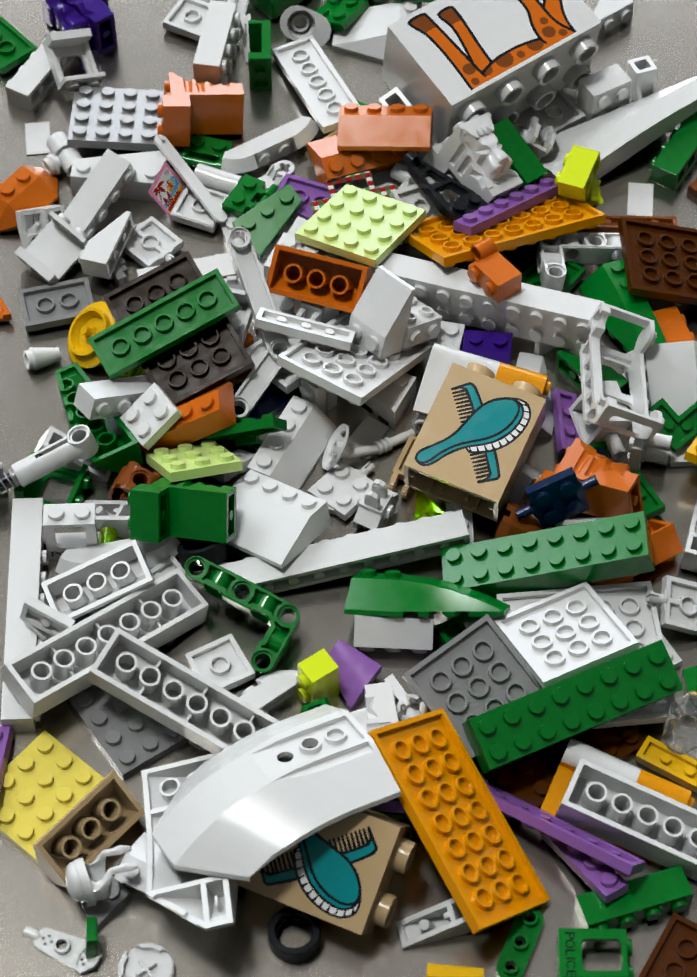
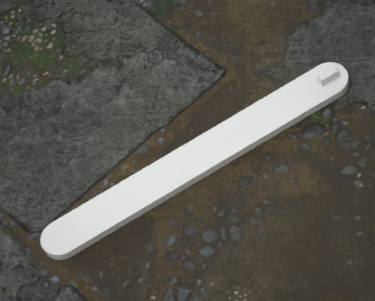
(190, 178)

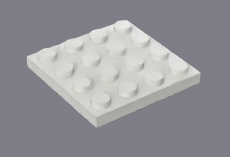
(566, 634)

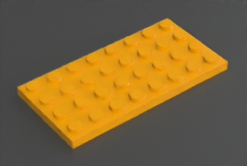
(543, 221)
(459, 820)

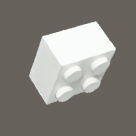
(603, 91)

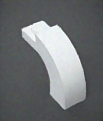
(644, 78)

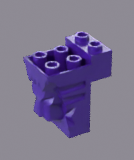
(83, 14)

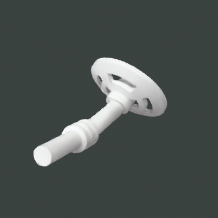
(339, 448)

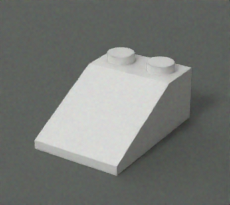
(382, 314)

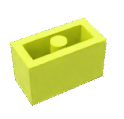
(578, 173)
(317, 677)

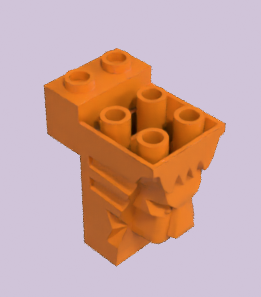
(199, 109)
(617, 489)

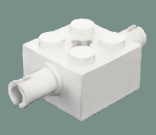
(594, 434)

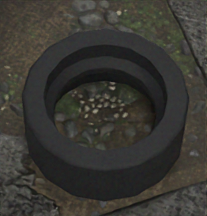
(211, 551)
(289, 954)

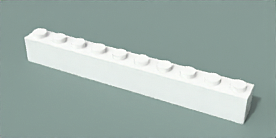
(353, 552)
(24, 580)

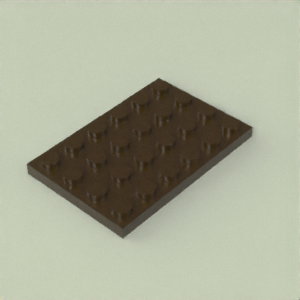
(196, 362)

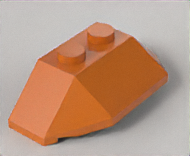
(23, 190)

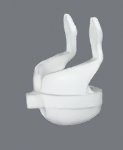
(89, 882)

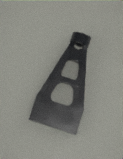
(453, 210)

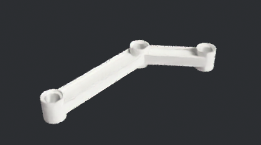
(257, 296)

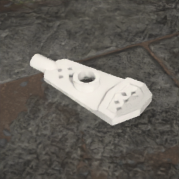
(69, 956)

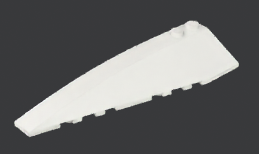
(625, 129)

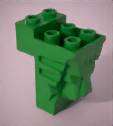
(182, 511)

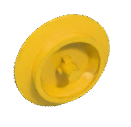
(86, 324)

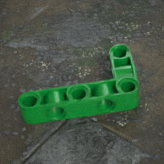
(259, 604)

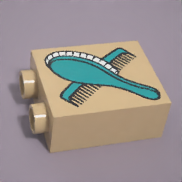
(475, 440)
(342, 871)

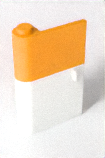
(441, 361)

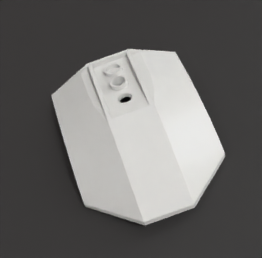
(252, 808)

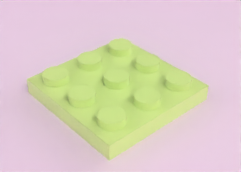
(193, 461)

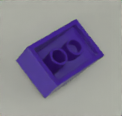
(488, 344)

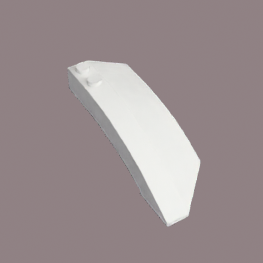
(196, 897)

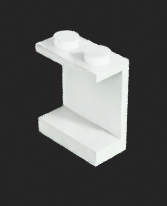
(54, 249)

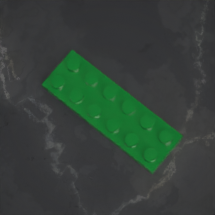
(164, 324)

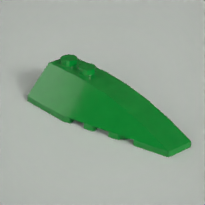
(610, 285)
(113, 437)
(397, 593)

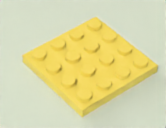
(40, 790)

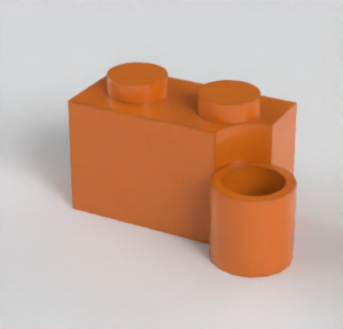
(493, 271)

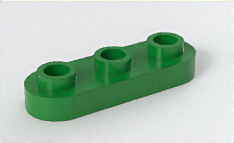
(520, 955)

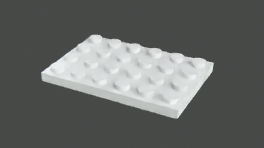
(352, 373)

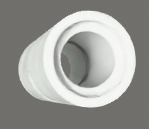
(58, 146)
(216, 179)

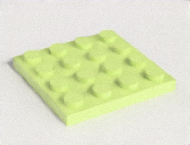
(360, 225)

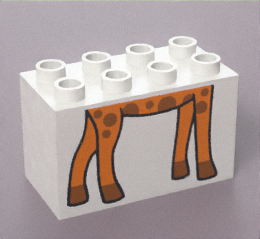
(489, 56)

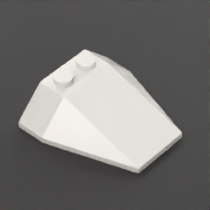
(369, 32)

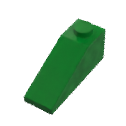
(570, 367)

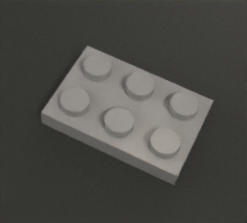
(54, 303)

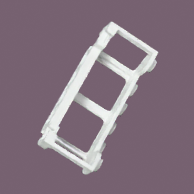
(601, 402)

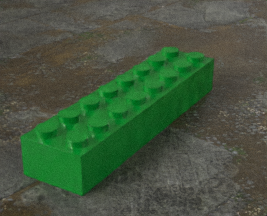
(553, 556)
(572, 706)

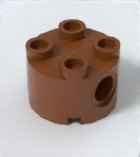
(128, 478)

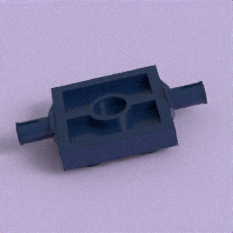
(557, 498)

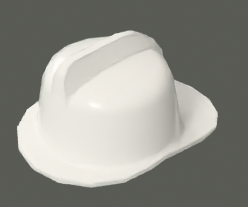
(302, 22)

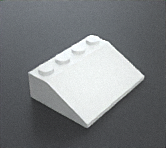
(276, 519)

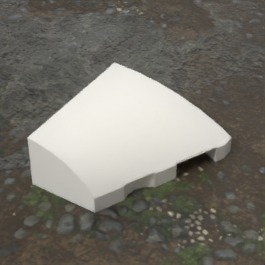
(34, 220)

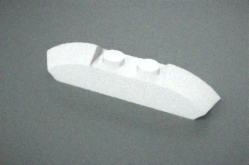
(270, 146)
(153, 552)
(270, 691)

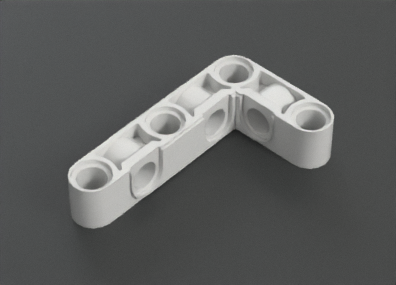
(578, 248)

